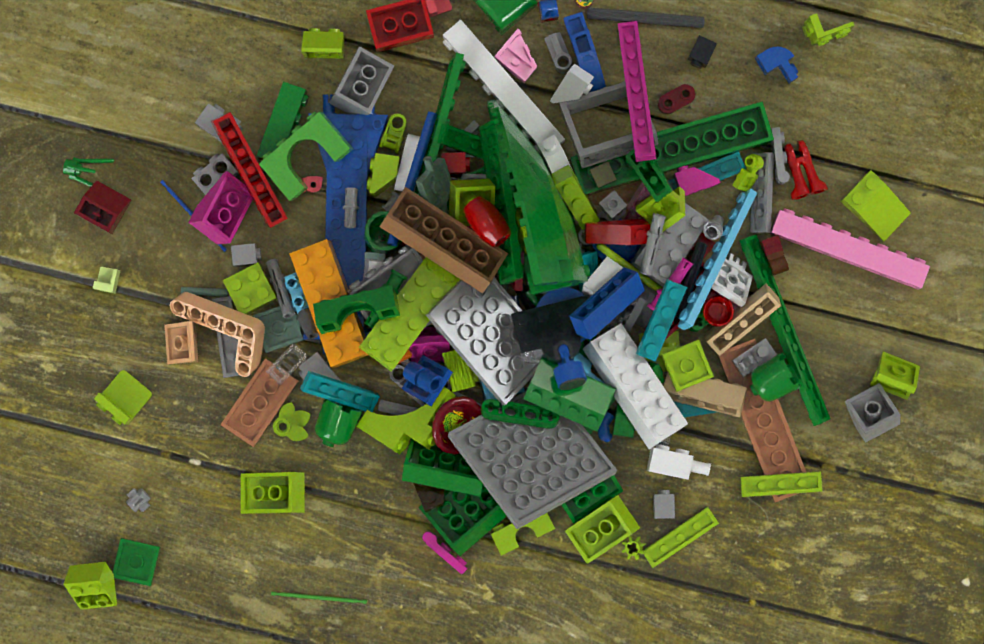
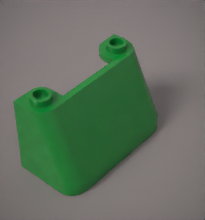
(505, 12)

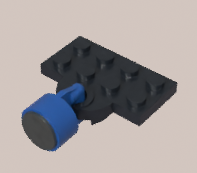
(553, 333)

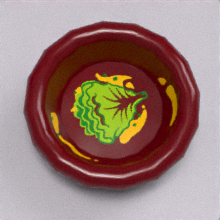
(451, 416)

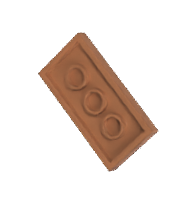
(258, 405)

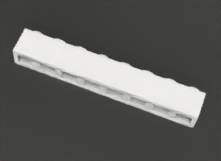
(500, 84)

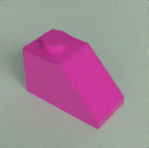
(694, 180)

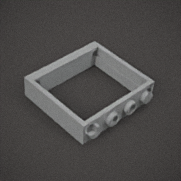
(606, 150)

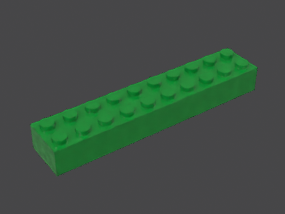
(690, 145)

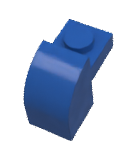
(778, 58)

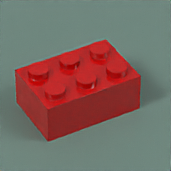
(399, 24)

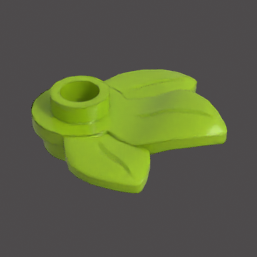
(295, 422)

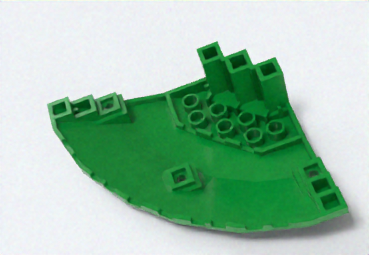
(552, 243)

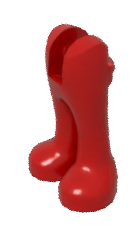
(815, 184)

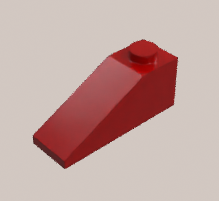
(617, 232)

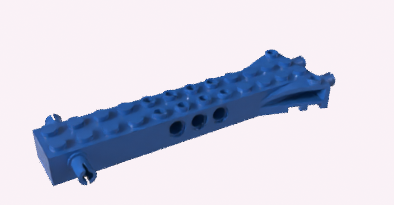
(352, 171)

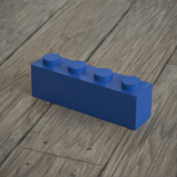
(607, 303)

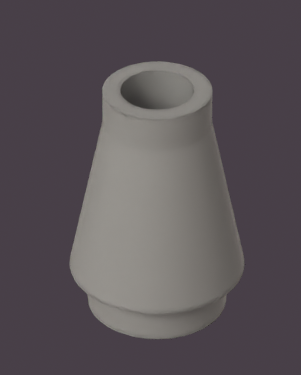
(714, 228)

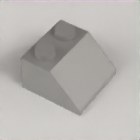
(873, 412)

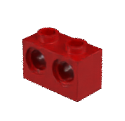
(456, 163)

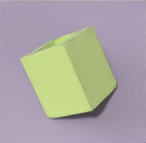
(107, 280)

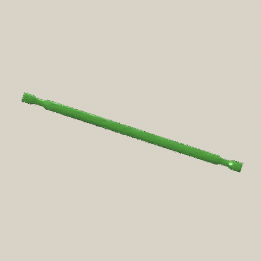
(319, 597)

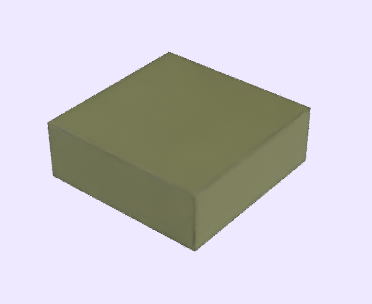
(603, 175)

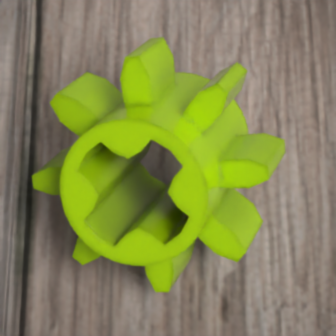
(628, 549)

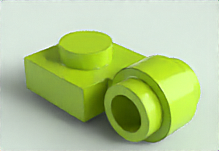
(746, 177)

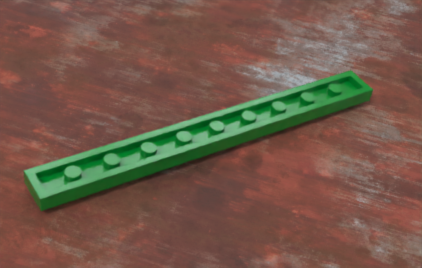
(786, 333)

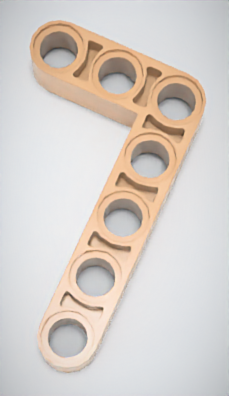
(227, 321)

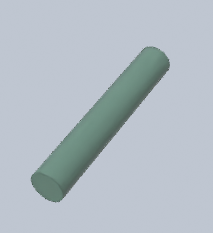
(206, 291)

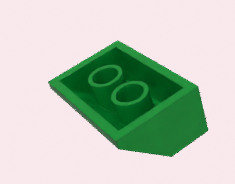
(592, 499)

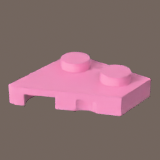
(516, 57)

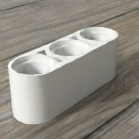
(406, 161)

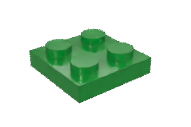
(136, 561)

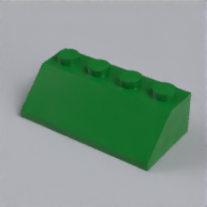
(582, 404)

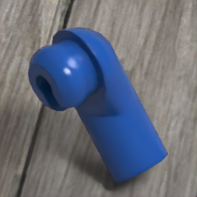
(603, 431)

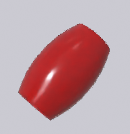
(487, 221)

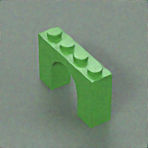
(278, 163)

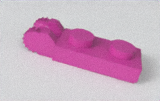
(444, 552)

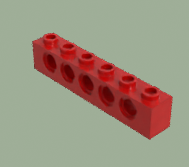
(249, 169)

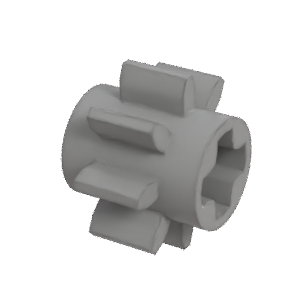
(138, 500)

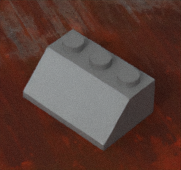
(361, 83)

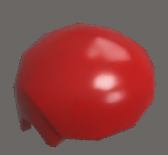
(718, 311)

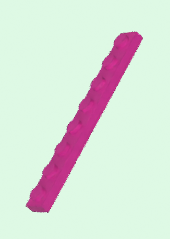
(636, 91)

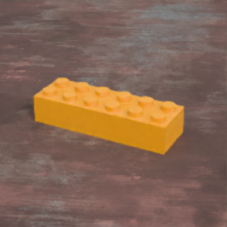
(324, 280)

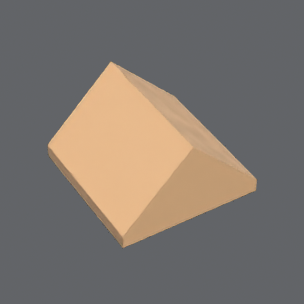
(181, 342)

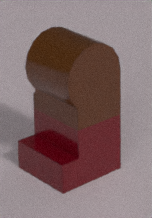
(774, 255)

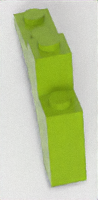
(399, 429)

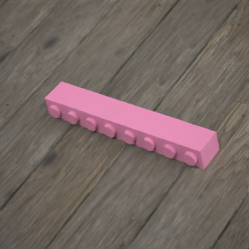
(850, 249)

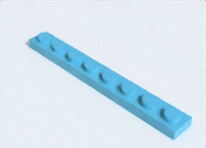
(714, 264)

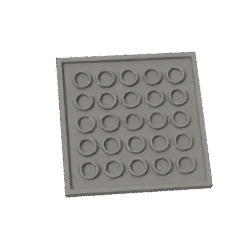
(531, 466)

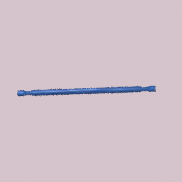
(184, 205)

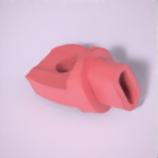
(316, 180)

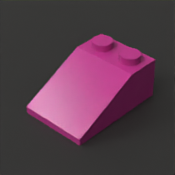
(222, 209)

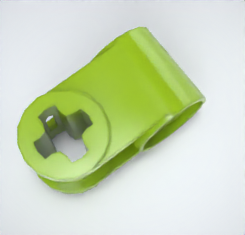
(394, 134)

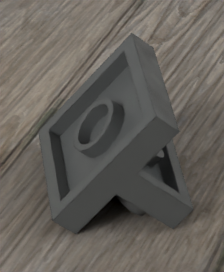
(637, 311)

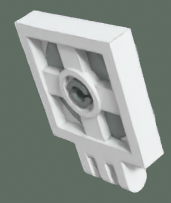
(733, 280)

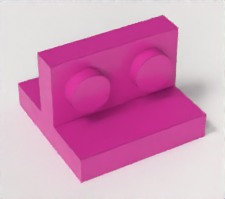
(430, 345)

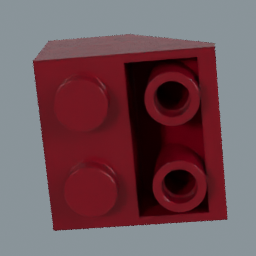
(103, 206)

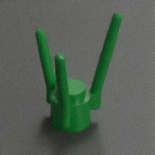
(74, 168)

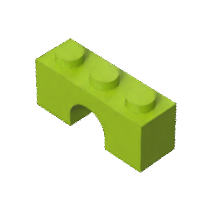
(574, 196)
(506, 535)

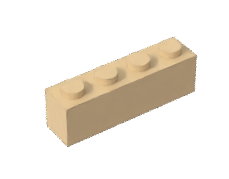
(744, 319)
(710, 395)

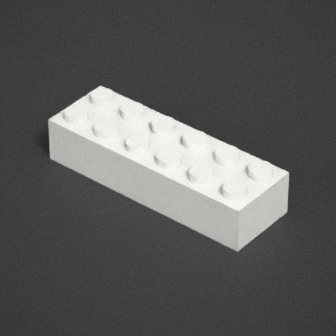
(636, 386)

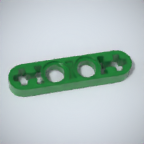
(519, 417)

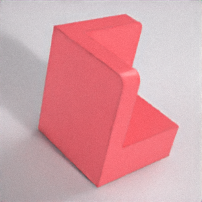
(438, 7)

